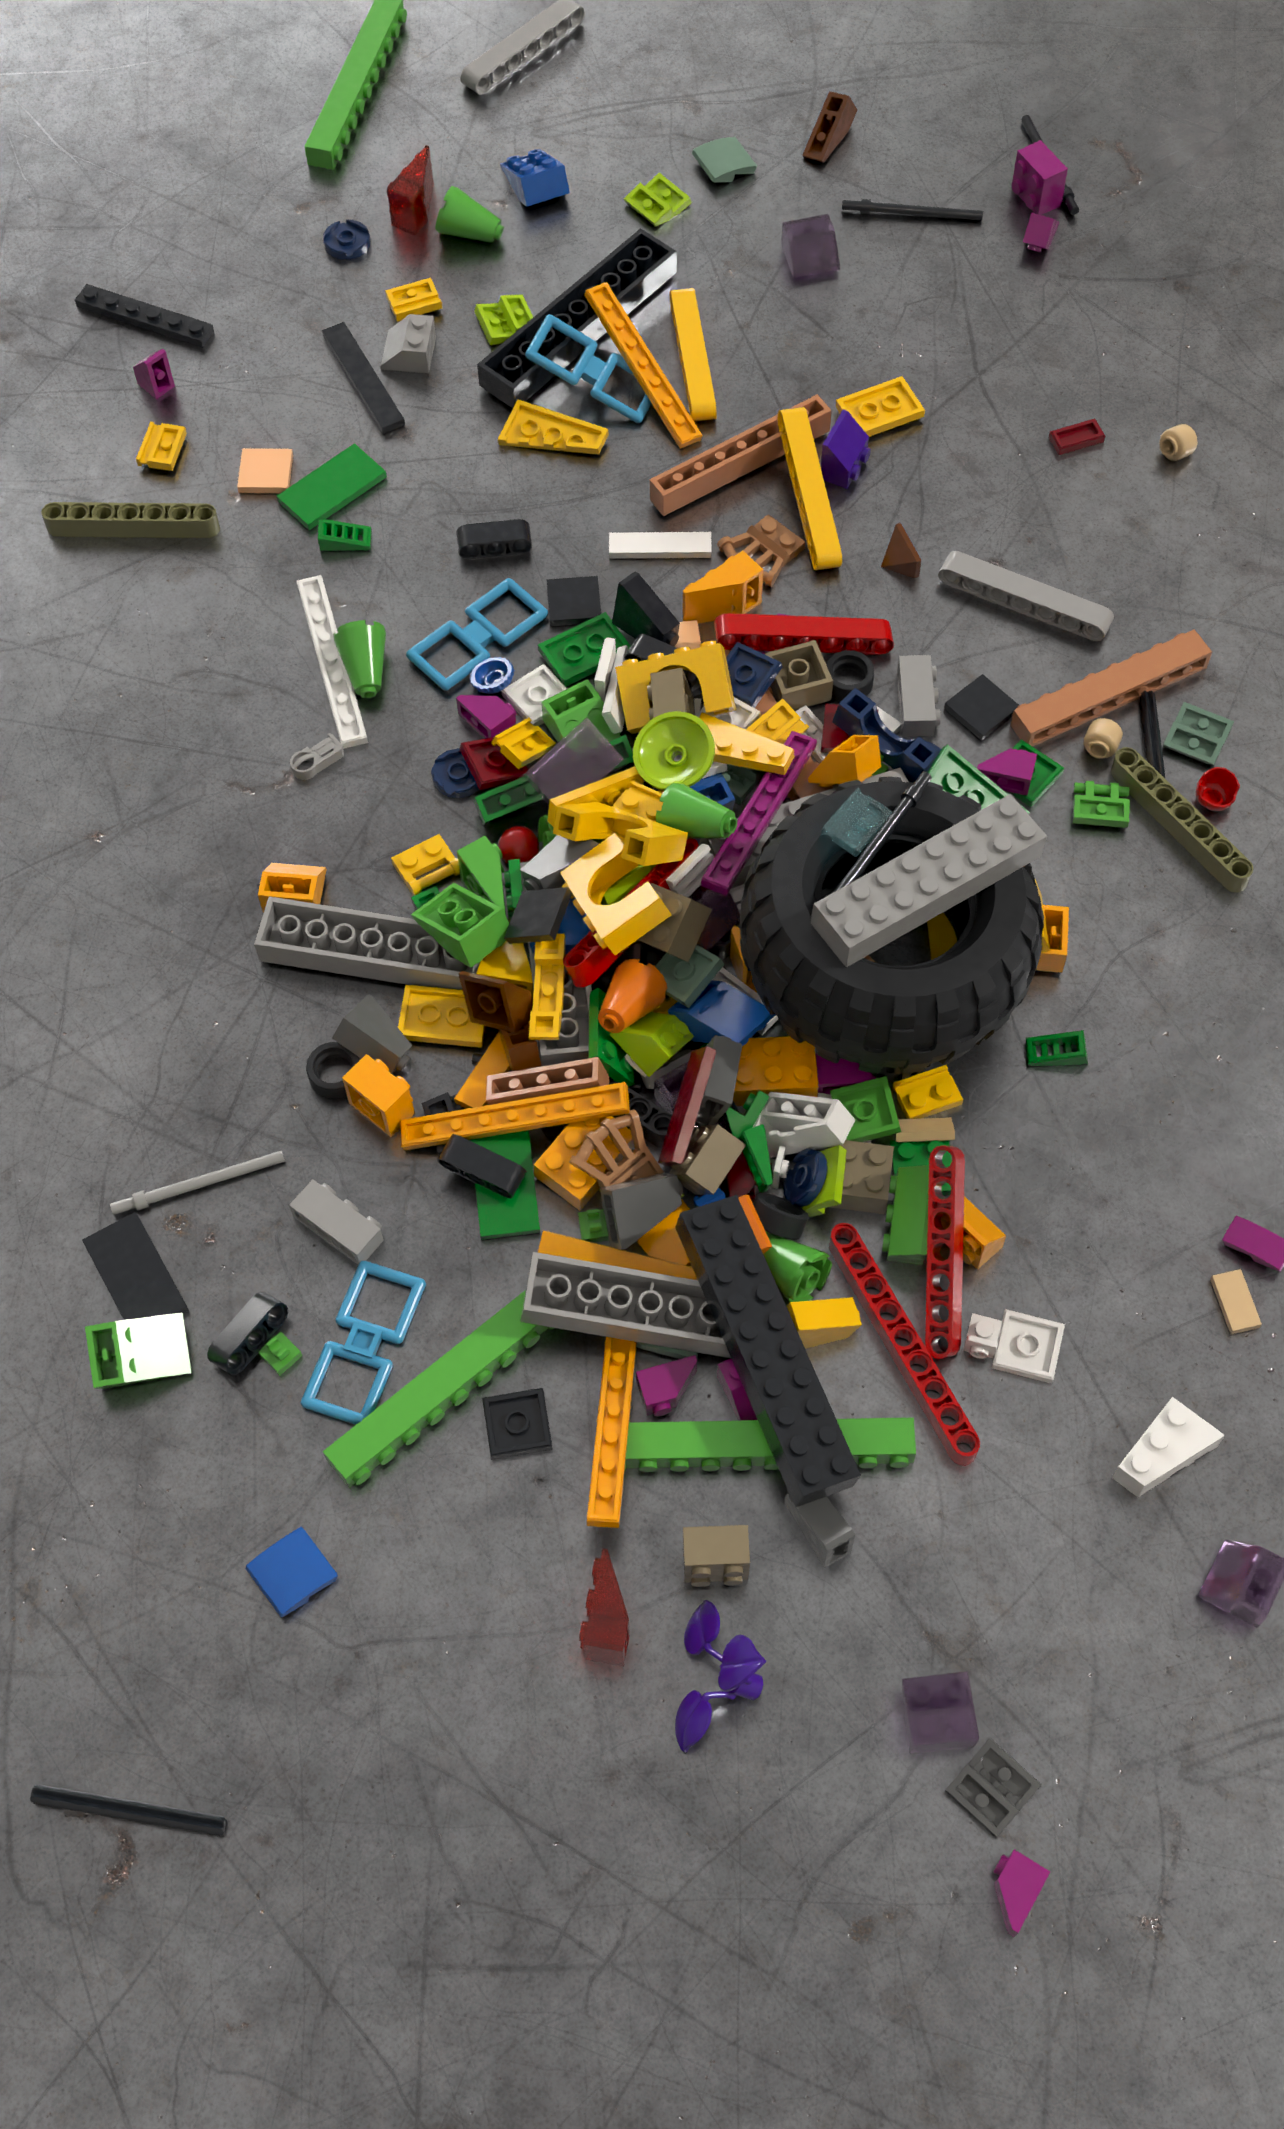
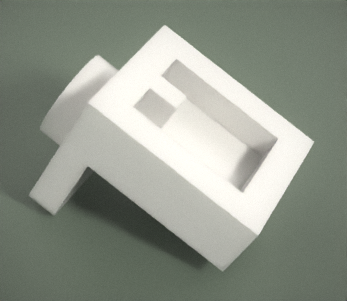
(982, 1336)

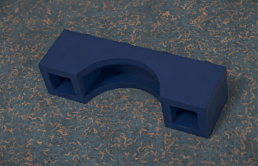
(859, 716)

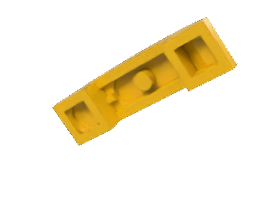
(548, 989)

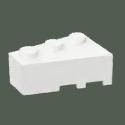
(803, 1122)
(1167, 1446)

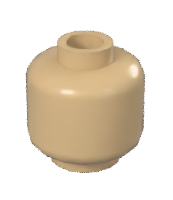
(1178, 442)
(1103, 738)

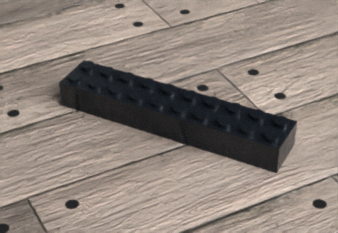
(633, 275)
(767, 1351)

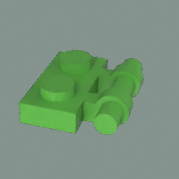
(1101, 810)

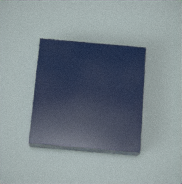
(751, 673)

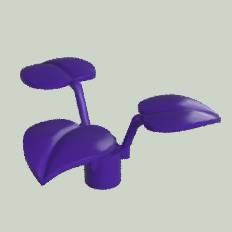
(736, 1676)

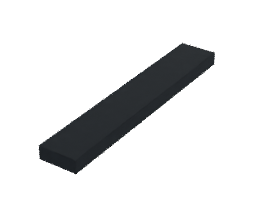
(363, 377)

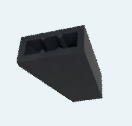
(642, 611)

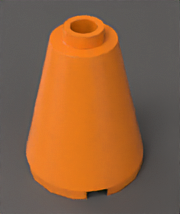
(631, 995)

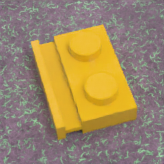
(414, 299)
(161, 446)
(778, 723)
(523, 743)
(640, 801)
(927, 1093)

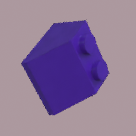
(844, 451)

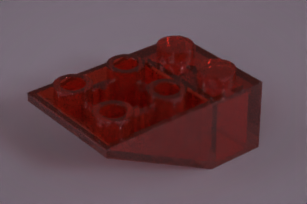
(411, 194)
(608, 1628)

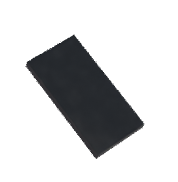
(134, 1270)

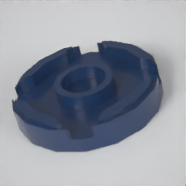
(346, 239)
(452, 775)
(806, 1178)

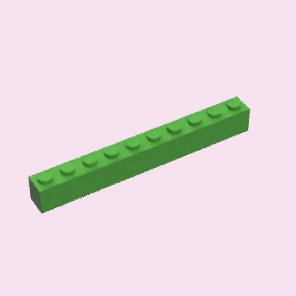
(354, 83)
(432, 1393)
(744, 1444)

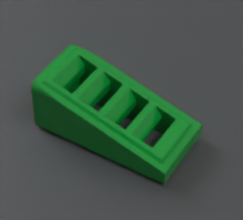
(329, 530)
(1068, 1058)
(757, 1156)

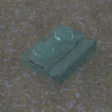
(856, 822)

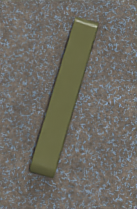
(131, 520)
(1185, 831)

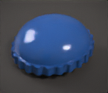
(492, 675)

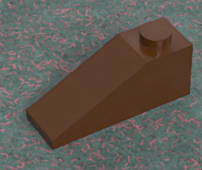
(830, 127)
(519, 1049)

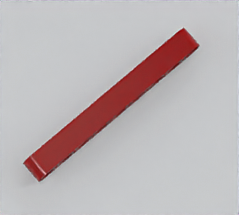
(904, 1355)

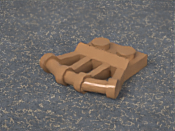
(770, 538)
(635, 1163)

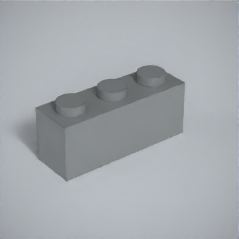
(917, 695)
(337, 1221)

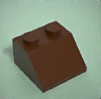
(496, 1002)

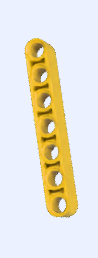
(693, 355)
(809, 488)

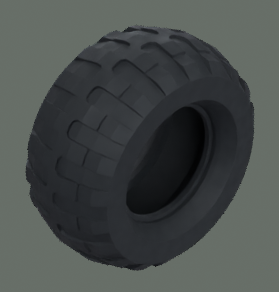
(870, 1008)

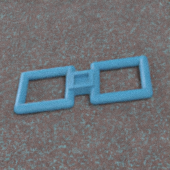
(587, 368)
(477, 633)
(363, 1342)

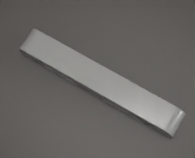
(522, 45)
(1026, 596)

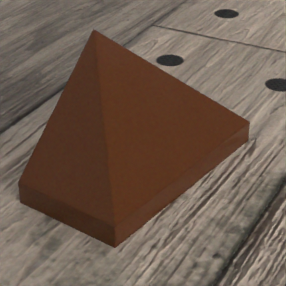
(901, 554)

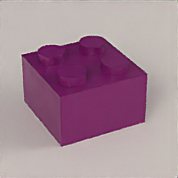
(1039, 178)

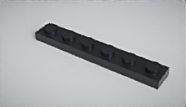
(144, 315)

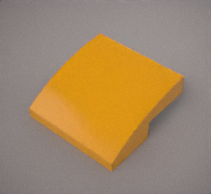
(664, 1241)

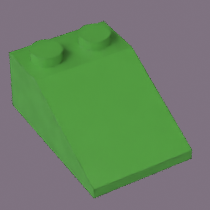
(483, 870)
(463, 923)

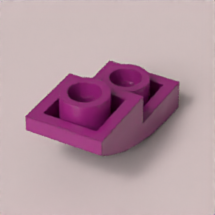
(1257, 1242)

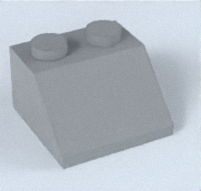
(410, 345)

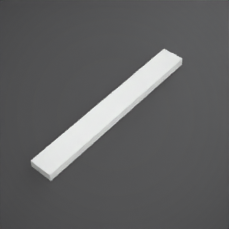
(335, 678)

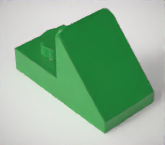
(740, 1122)

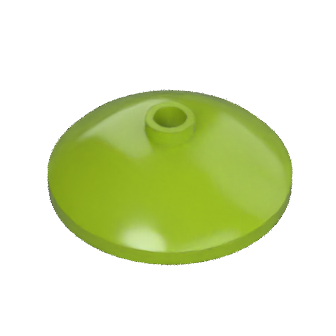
(668, 737)

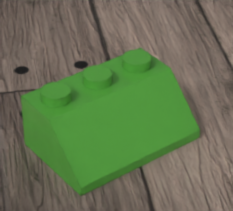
(908, 1216)

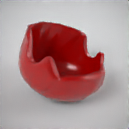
(1217, 789)
(518, 843)

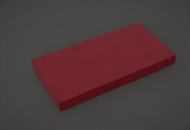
(687, 1106)

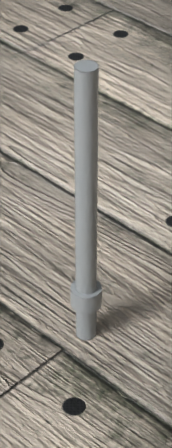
(142, 1200)

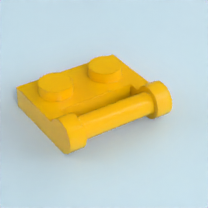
(423, 859)

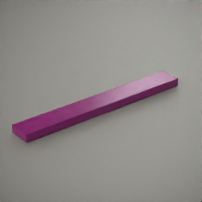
(756, 818)

